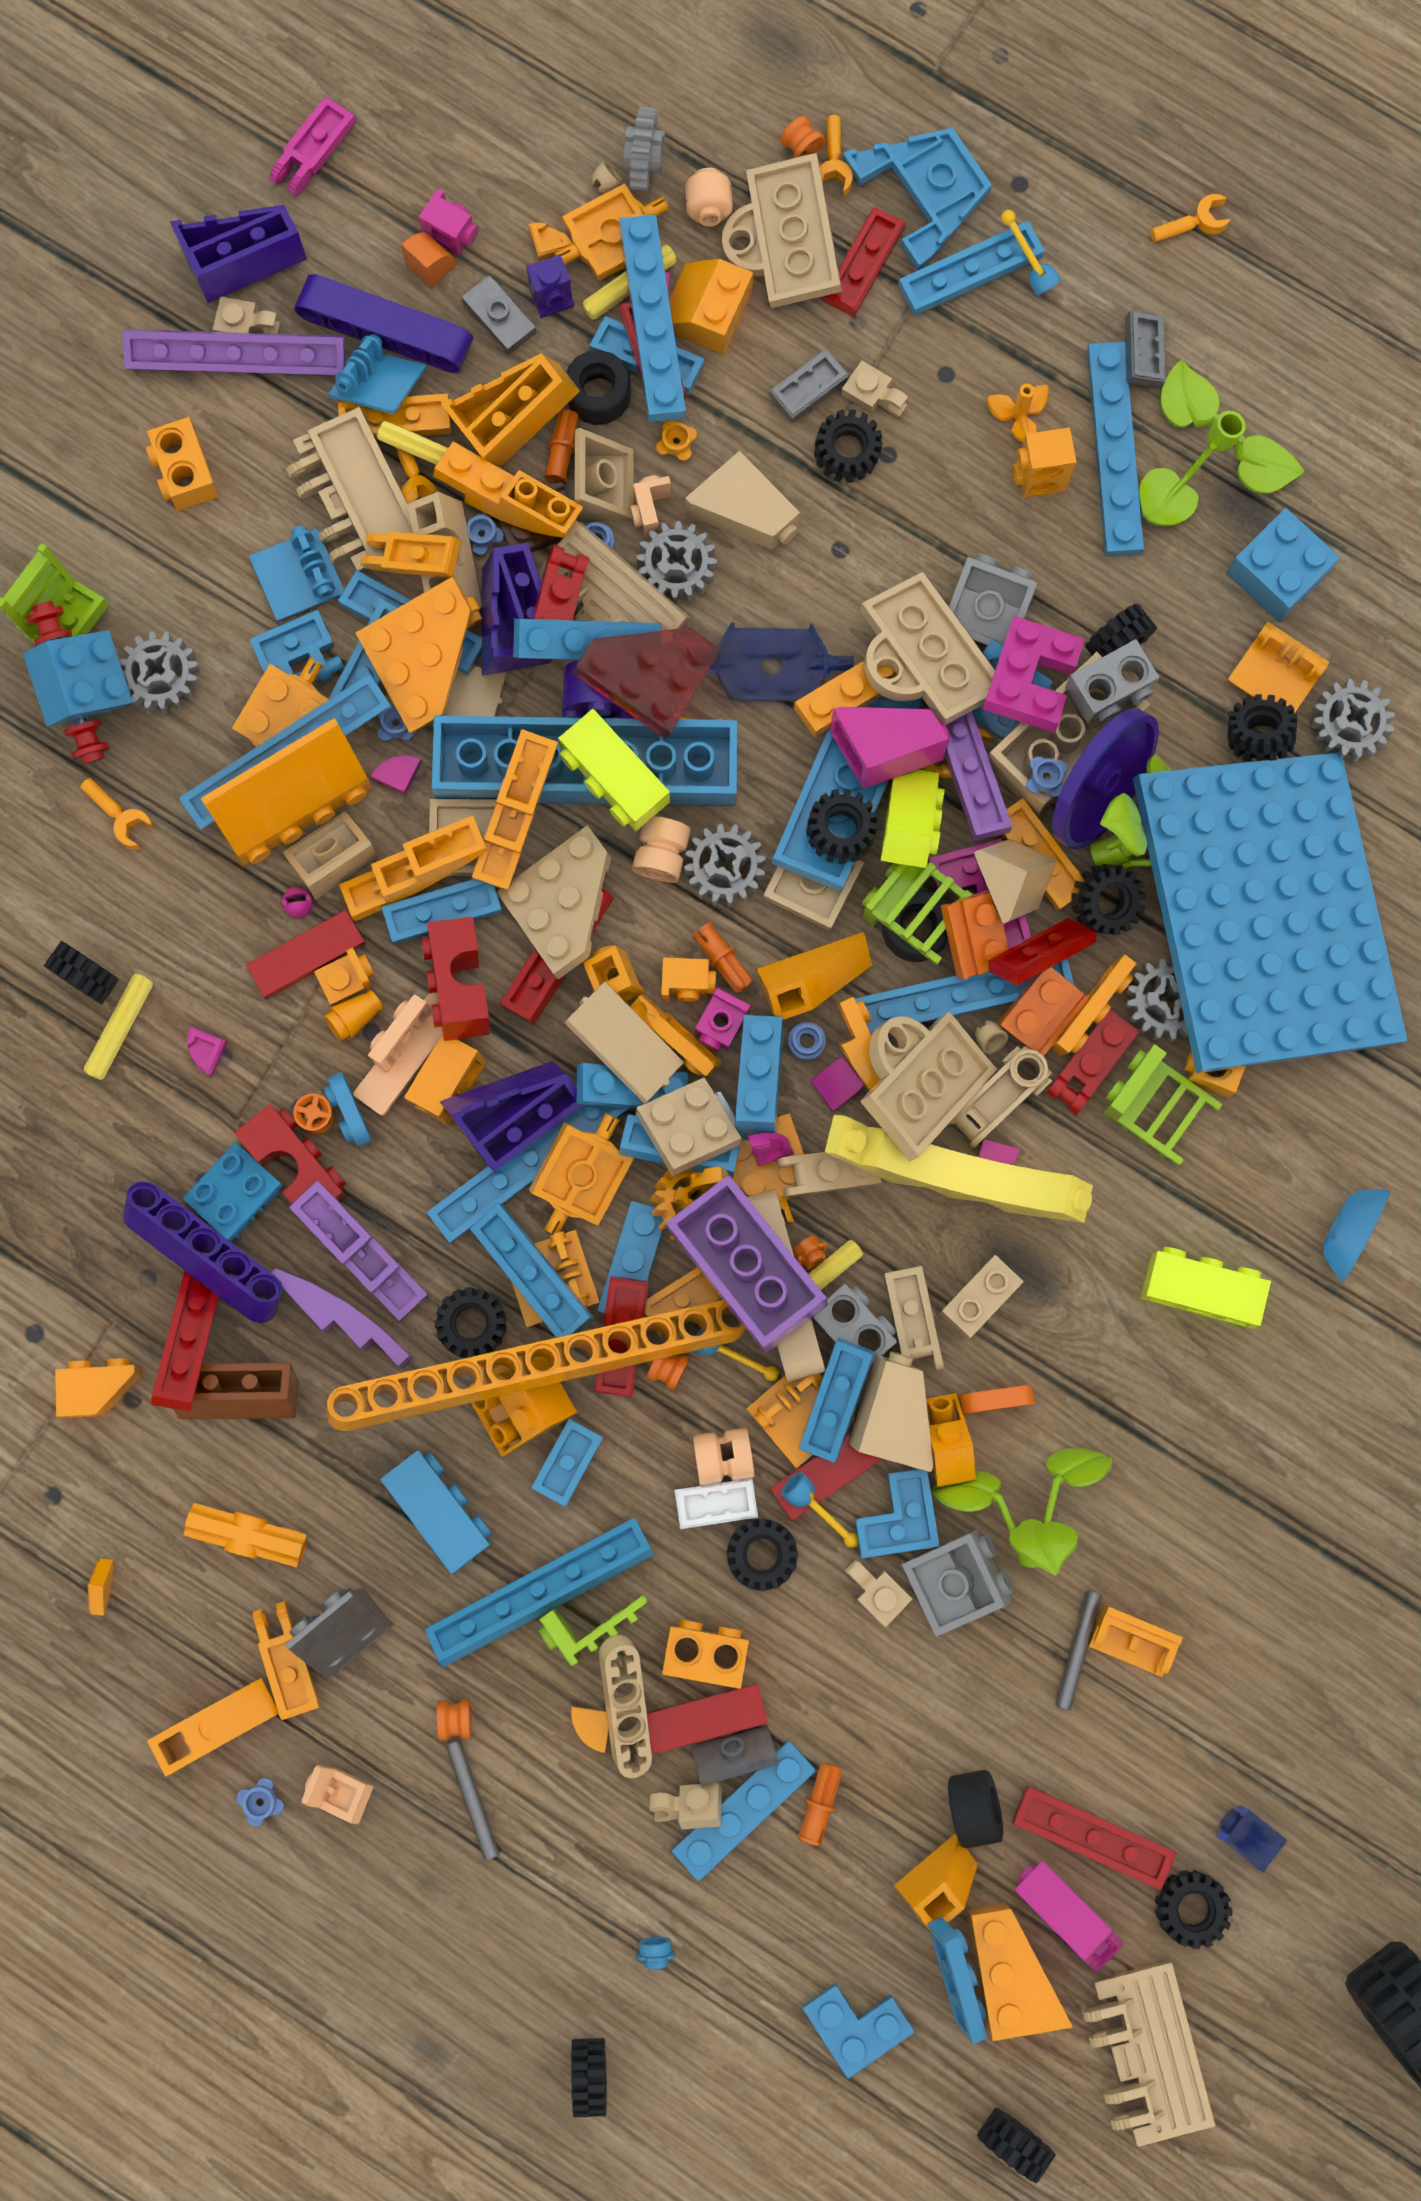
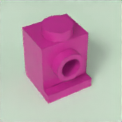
(448, 223)
(721, 1037)

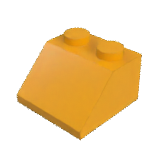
(710, 302)

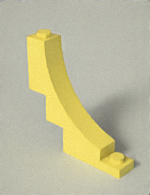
(961, 1175)

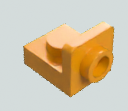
(345, 977)

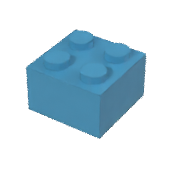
(1282, 565)

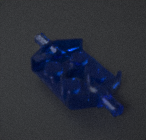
(799, 652)

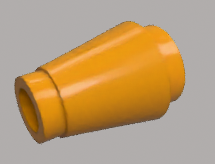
(352, 1015)

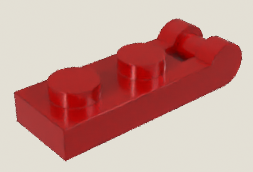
(558, 592)
(1093, 1061)

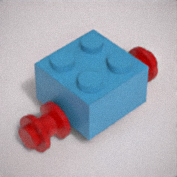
(75, 679)

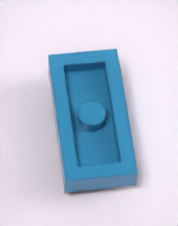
(567, 1462)

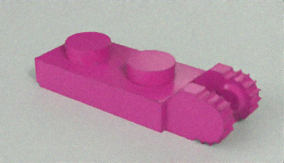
(313, 144)

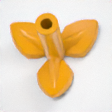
(1029, 402)

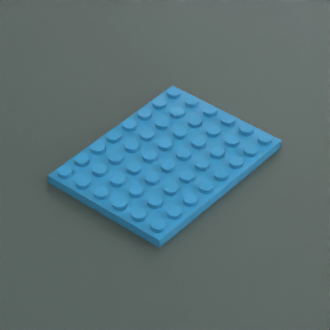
(1269, 911)

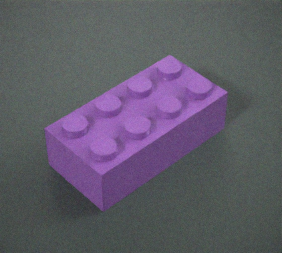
(747, 1264)

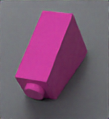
(887, 741)
(1068, 1915)

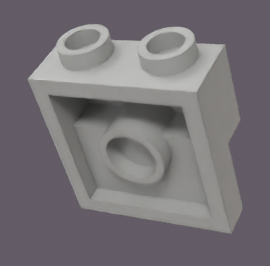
(990, 598)
(959, 1582)

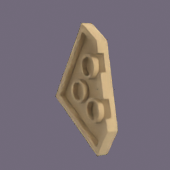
(561, 900)

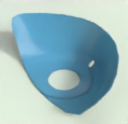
(1353, 1229)

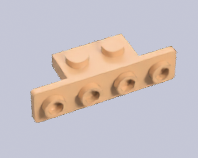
(399, 1053)

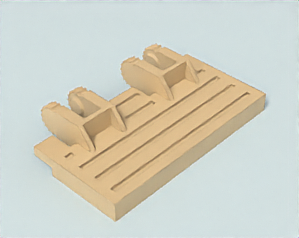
(354, 484)
(613, 587)
(1155, 2052)

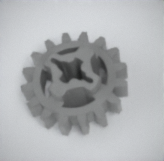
(643, 148)
(679, 546)
(166, 659)
(1352, 704)
(712, 874)
(1142, 1004)

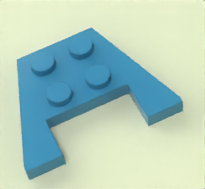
(939, 179)

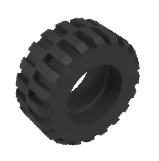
(1390, 1999)

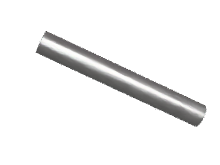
(1078, 1650)
(472, 1800)

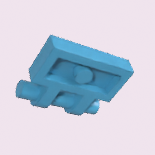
(297, 642)

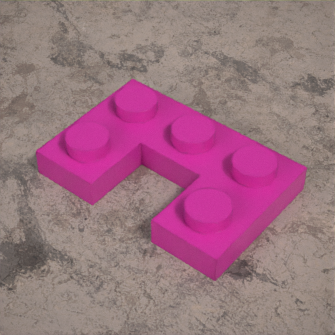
(1011, 687)
(966, 873)

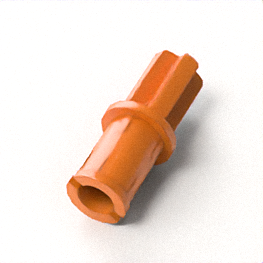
(561, 446)
(723, 958)
(820, 1804)

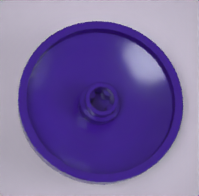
(1102, 774)

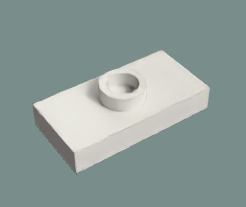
(716, 1503)

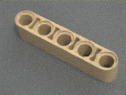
(801, 1349)

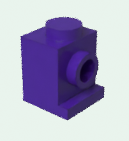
(550, 286)

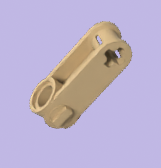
(1001, 1095)

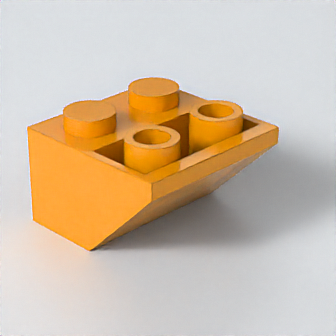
(523, 1415)

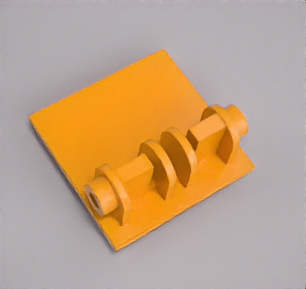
(1278, 667)
(568, 1259)
(785, 1414)

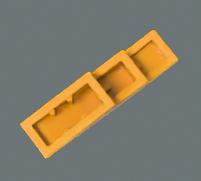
(515, 809)
(415, 868)

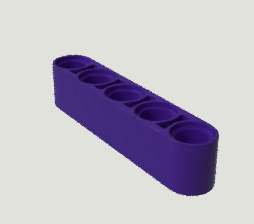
(398, 326)
(210, 1267)

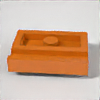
(974, 933)
(1043, 1010)

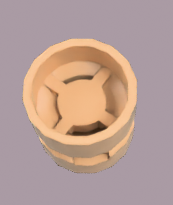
(660, 854)
(709, 1457)

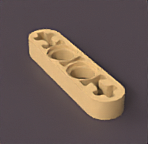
(629, 1706)

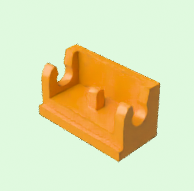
(446, 1073)
(1134, 1641)

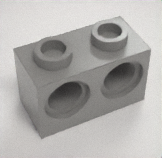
(1107, 676)
(861, 1321)

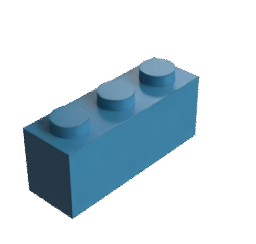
(759, 1075)
(437, 1510)

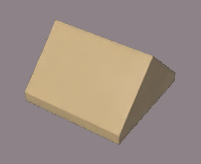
(603, 478)
(330, 854)
(1015, 877)

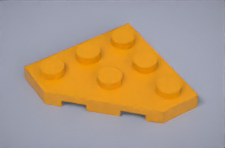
(420, 651)

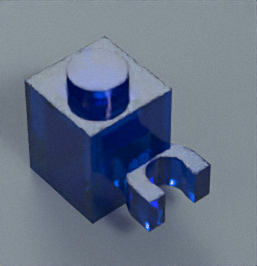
(1250, 1837)

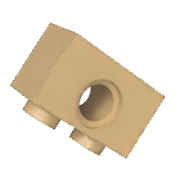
(980, 1298)

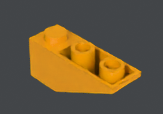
(813, 976)
(213, 1727)

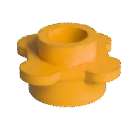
(680, 431)

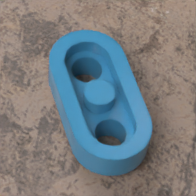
(340, 1095)

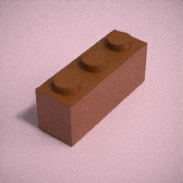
(244, 1392)

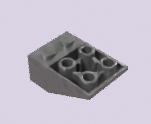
(340, 1632)

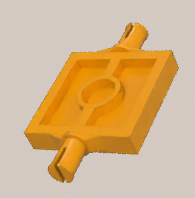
(597, 230)
(279, 702)
(581, 1174)
(760, 1179)

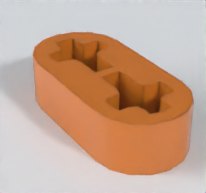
(997, 1399)

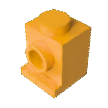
(605, 964)
(686, 979)

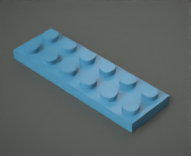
(827, 774)

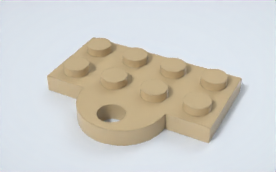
(786, 232)
(926, 650)
(923, 1079)

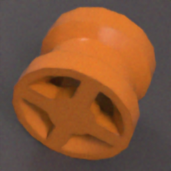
(802, 138)
(307, 1110)
(668, 1370)
(454, 1719)

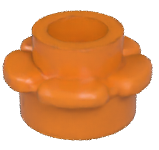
(810, 1252)

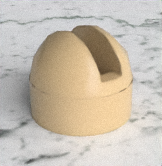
(607, 177)
(990, 1037)

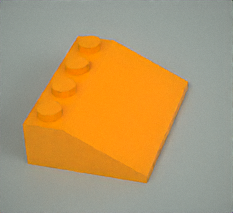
(288, 793)

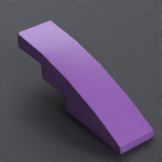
(358, 1250)
(329, 1311)

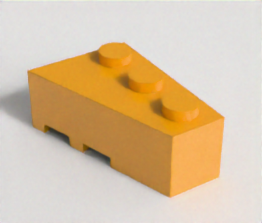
(512, 408)
(1010, 1977)

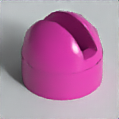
(300, 908)

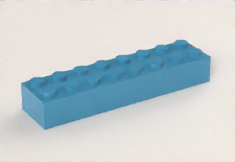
(692, 762)

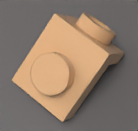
(645, 492)
(337, 1793)

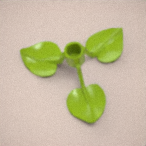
(1193, 399)
(1125, 822)
(1035, 1543)

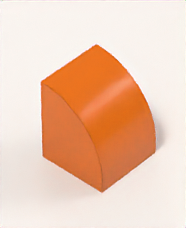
(427, 258)

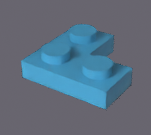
(911, 1523)
(856, 2039)

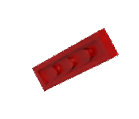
(537, 983)
(185, 1345)
(1093, 1837)

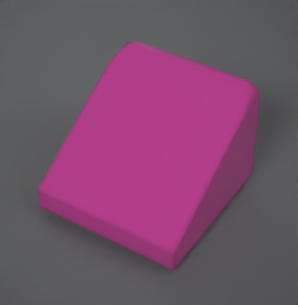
(837, 1083)

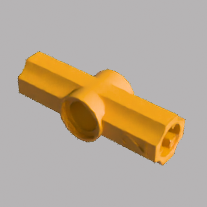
(246, 1535)

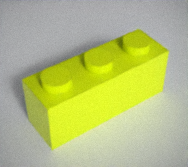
(613, 771)
(913, 819)
(1206, 1288)

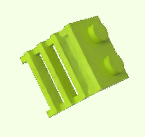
(46, 581)
(895, 894)
(1133, 1095)
(558, 1633)

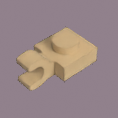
(243, 317)
(871, 388)
(880, 1594)
(695, 1806)

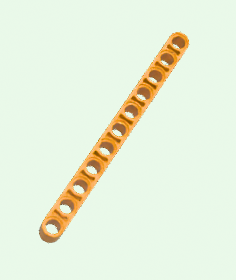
(525, 1376)

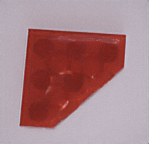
(649, 672)

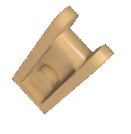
(823, 1174)
(913, 1314)

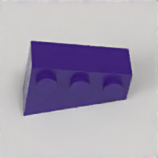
(239, 249)
(508, 593)
(513, 1111)

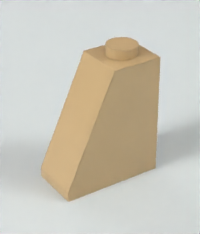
(744, 504)
(894, 1414)

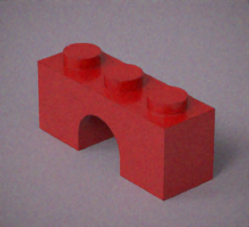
(460, 1007)
(272, 1136)

